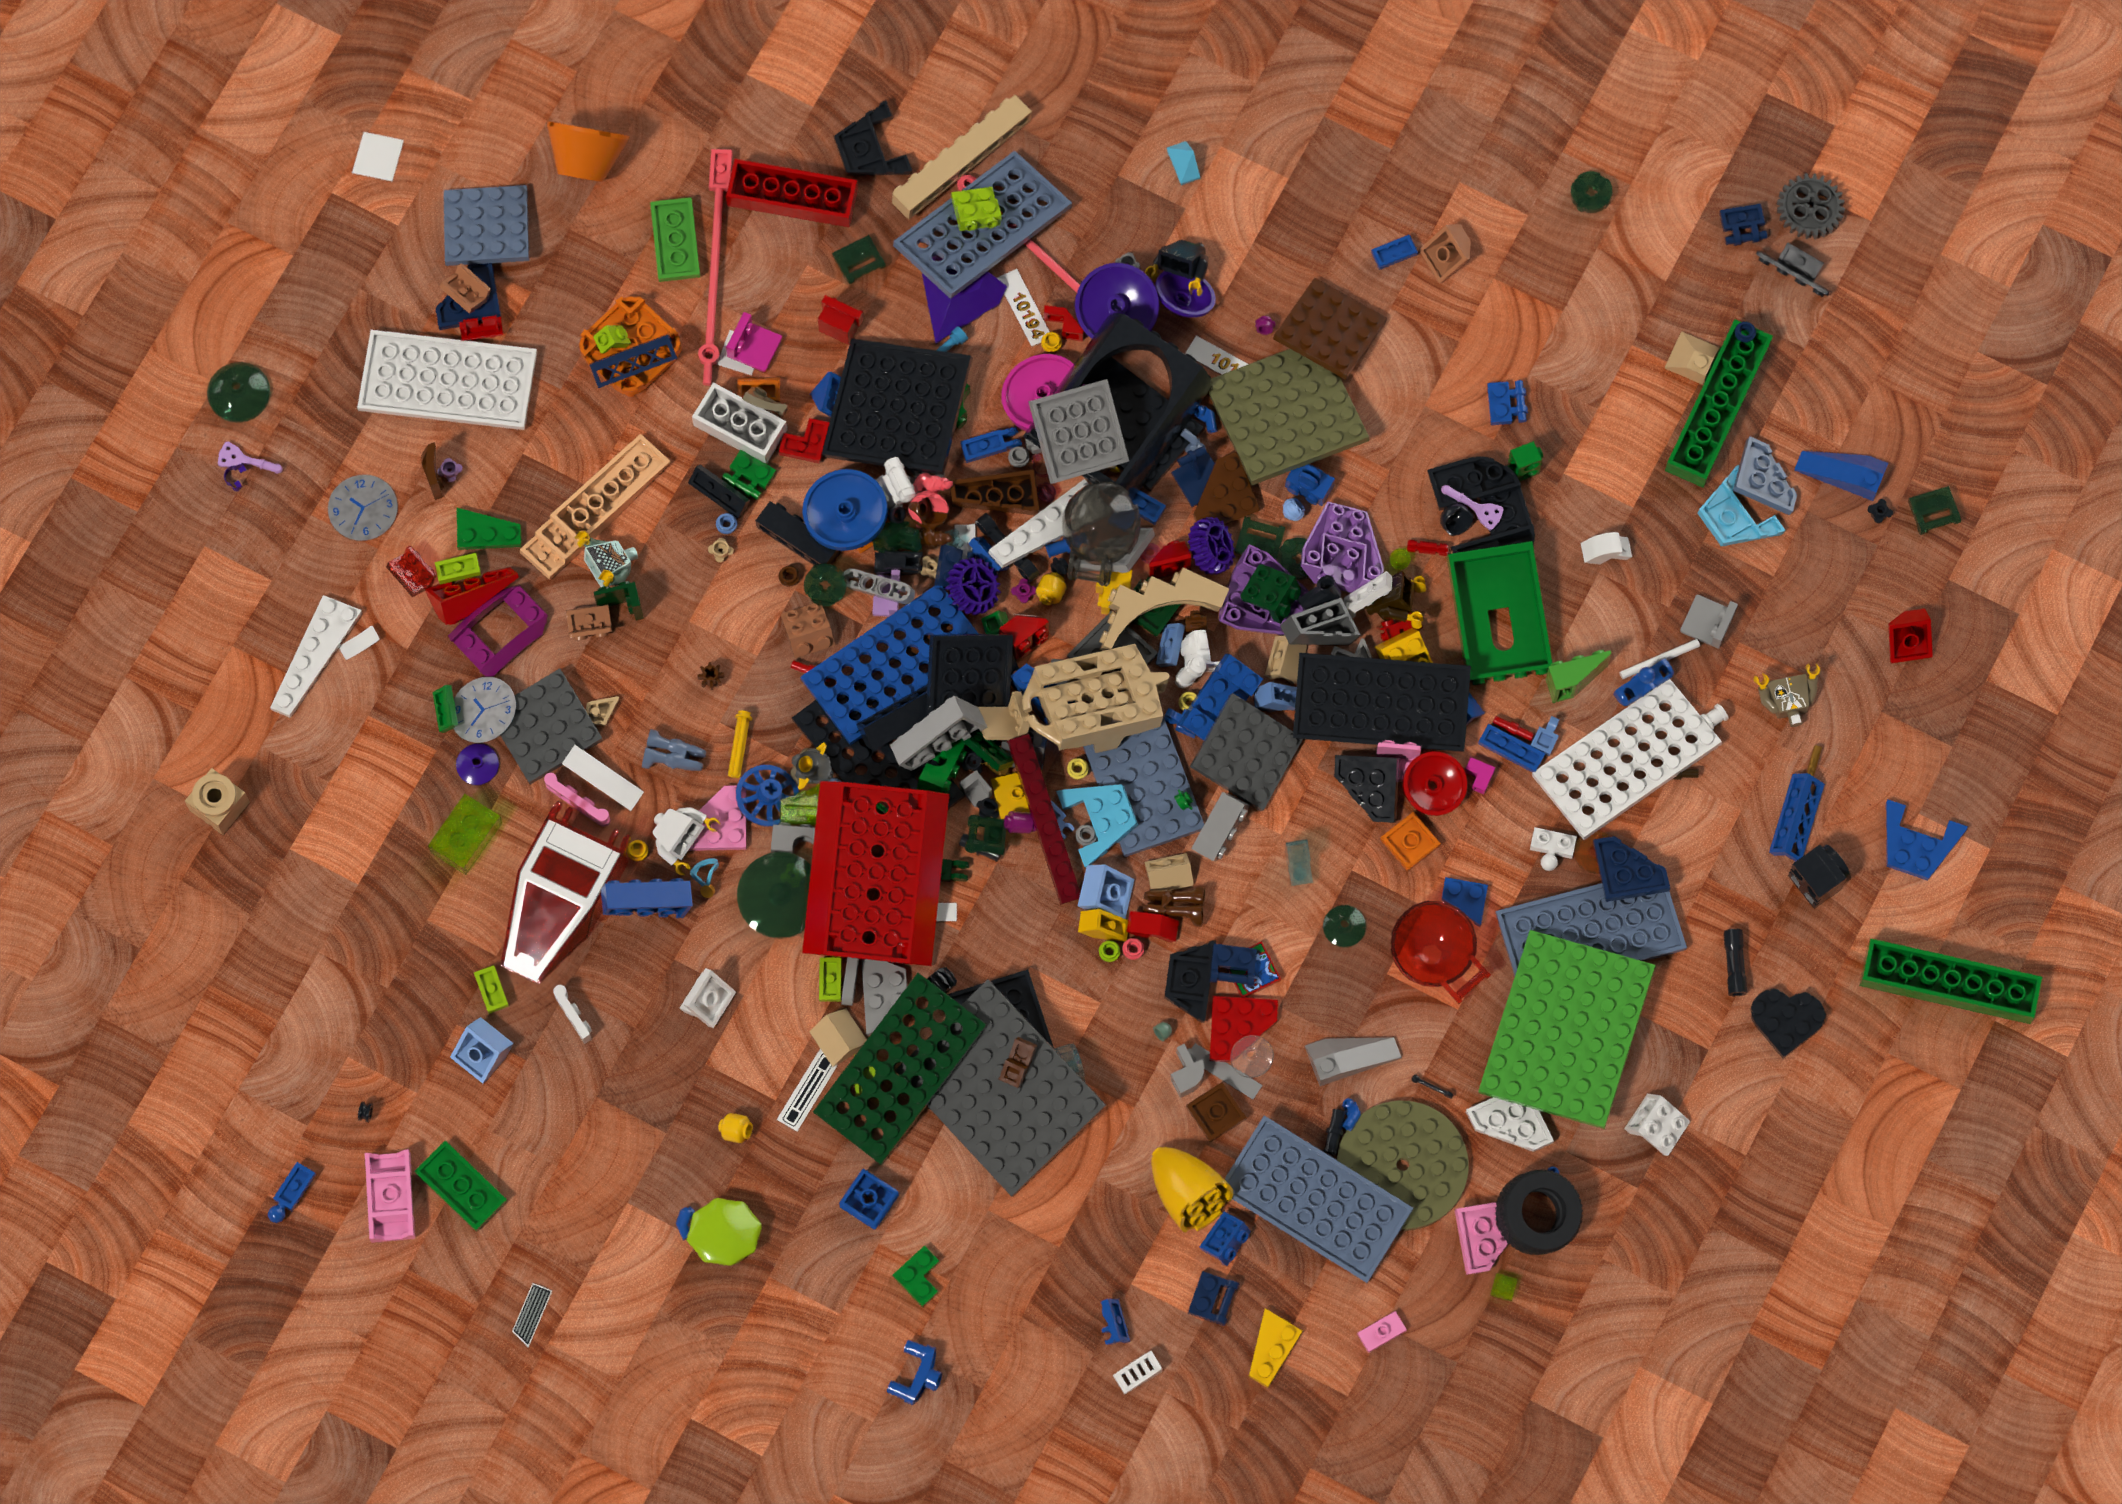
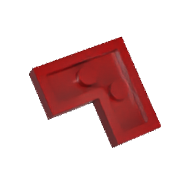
(807, 447)

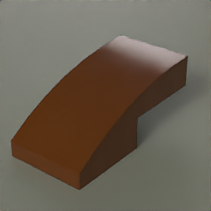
(1018, 1062)

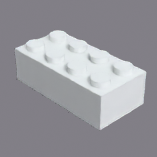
(739, 423)

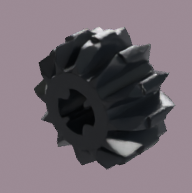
(943, 979)

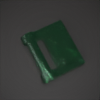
(856, 254)
(1934, 503)
(1265, 544)
(993, 835)

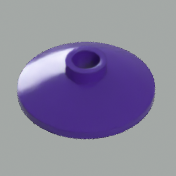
(480, 773)

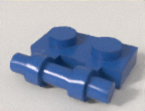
(1500, 406)

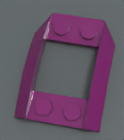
(479, 652)

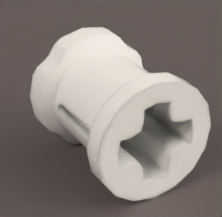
(1715, 716)

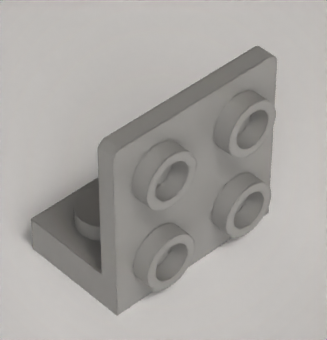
(1708, 620)

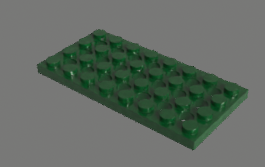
(915, 1066)

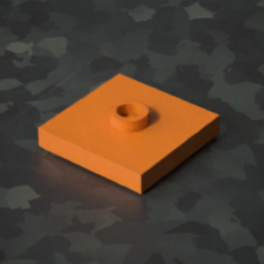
(1410, 841)

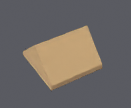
(838, 1036)

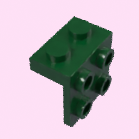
(1272, 591)

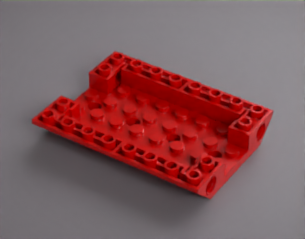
(904, 875)

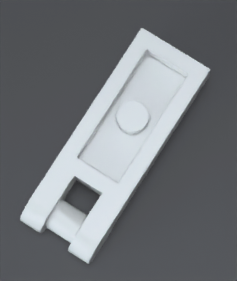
(1368, 593)
(572, 1012)

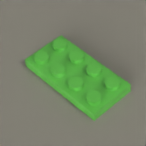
(675, 239)

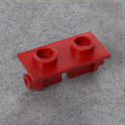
(472, 330)
(1391, 628)

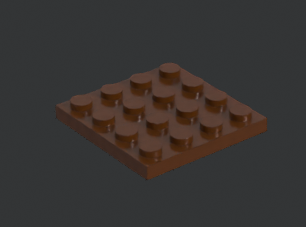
(1330, 328)

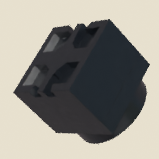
(1819, 874)

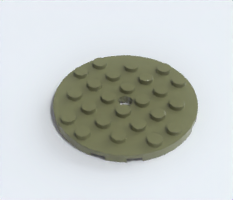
(1425, 1142)

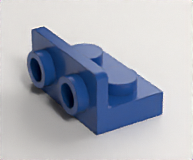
(1225, 1238)

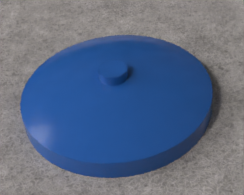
(845, 509)

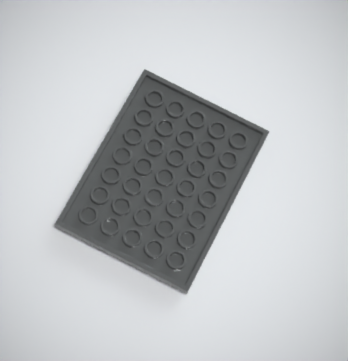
(1006, 1126)

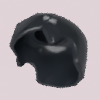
(1456, 519)

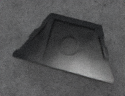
(1190, 980)

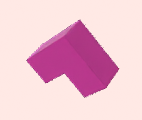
(1482, 772)

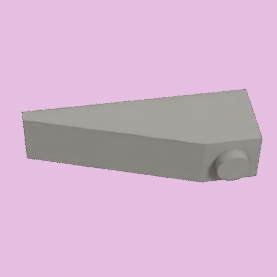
(1344, 1057)

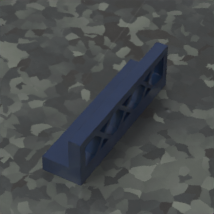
(629, 353)

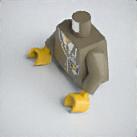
(1789, 695)

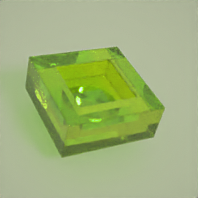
(1503, 1287)

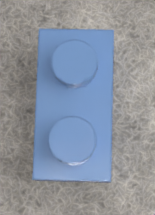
(1170, 645)

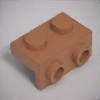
(466, 289)
(589, 622)

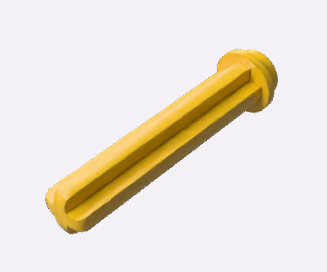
(739, 743)

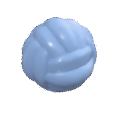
(1293, 509)

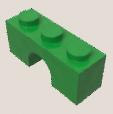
(938, 777)

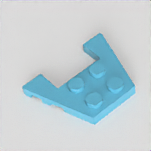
(1730, 520)
(1108, 812)

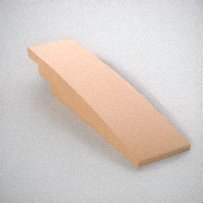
(594, 506)

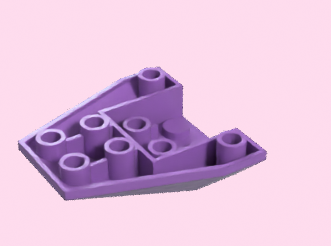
(1343, 548)
(1243, 614)

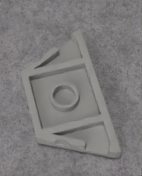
(881, 987)

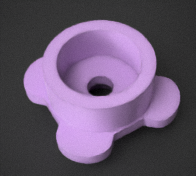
(449, 464)

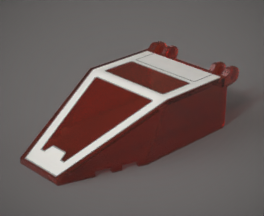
(558, 895)

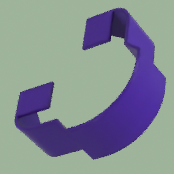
(241, 468)

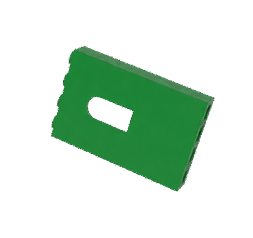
(1492, 581)

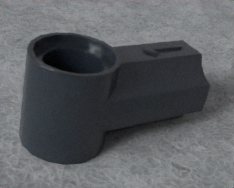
(1325, 591)

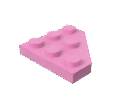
(732, 831)
(1479, 1237)

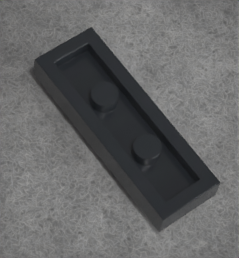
(718, 491)

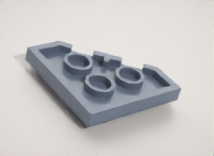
(1763, 478)

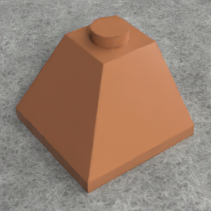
(1446, 251)

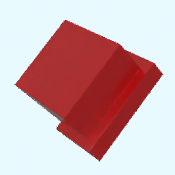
(839, 319)

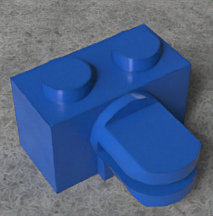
(1310, 483)

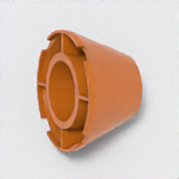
(584, 151)

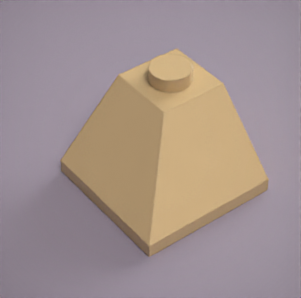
(1692, 358)

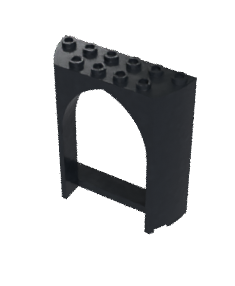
(1187, 383)

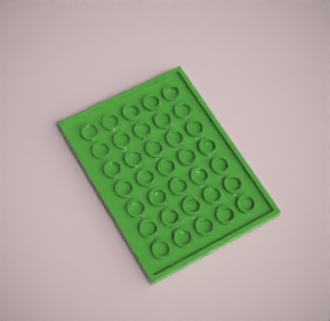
(1567, 1029)

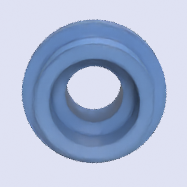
(726, 517)

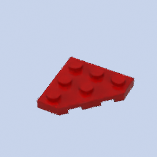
(1236, 1019)

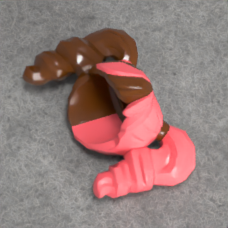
(930, 509)

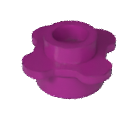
(1017, 591)

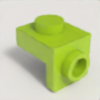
(610, 337)

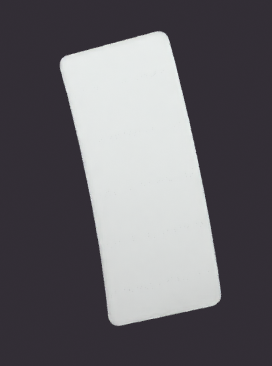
(359, 643)

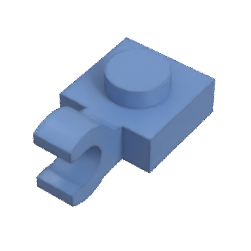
(1546, 738)

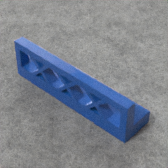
(1794, 814)

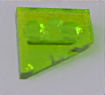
(800, 808)

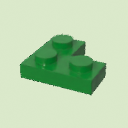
(912, 1276)

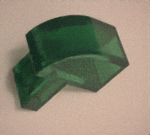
(897, 536)

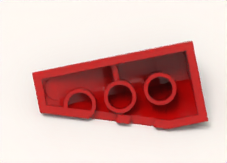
(461, 599)

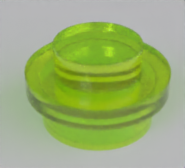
(1400, 559)

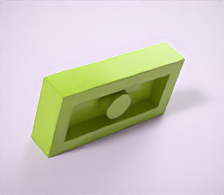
(457, 568)
(830, 979)
(491, 989)

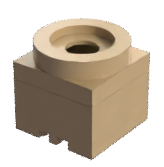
(217, 801)

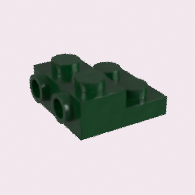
(1154, 619)

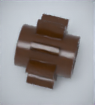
(1195, 621)
(711, 682)

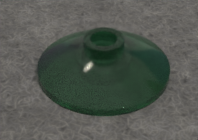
(1341, 935)

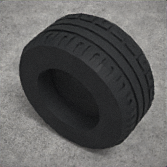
(1566, 1204)

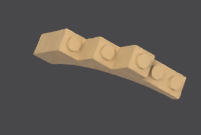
(1186, 589)

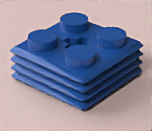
(867, 1185)

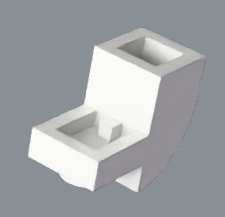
(1605, 547)

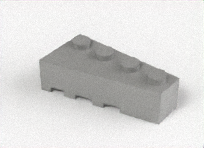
(937, 732)

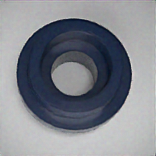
(1748, 327)

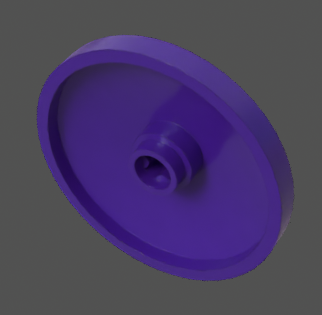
(1116, 290)

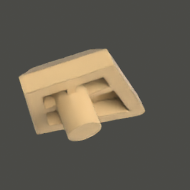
(601, 710)

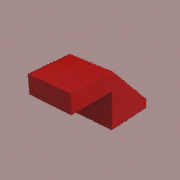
(1071, 329)
(1152, 925)

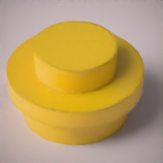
(1051, 342)
(637, 850)

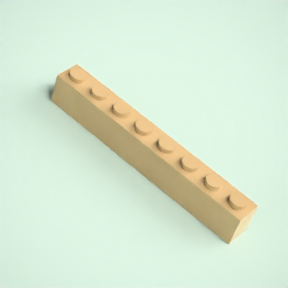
(961, 157)

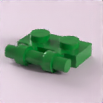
(751, 469)

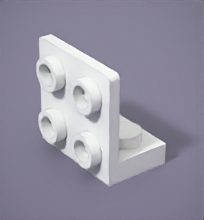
(1658, 1123)

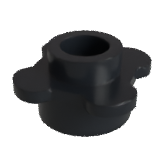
(1881, 505)
(1059, 566)
(968, 764)
(988, 808)

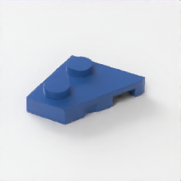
(1466, 896)

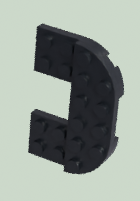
(1490, 483)

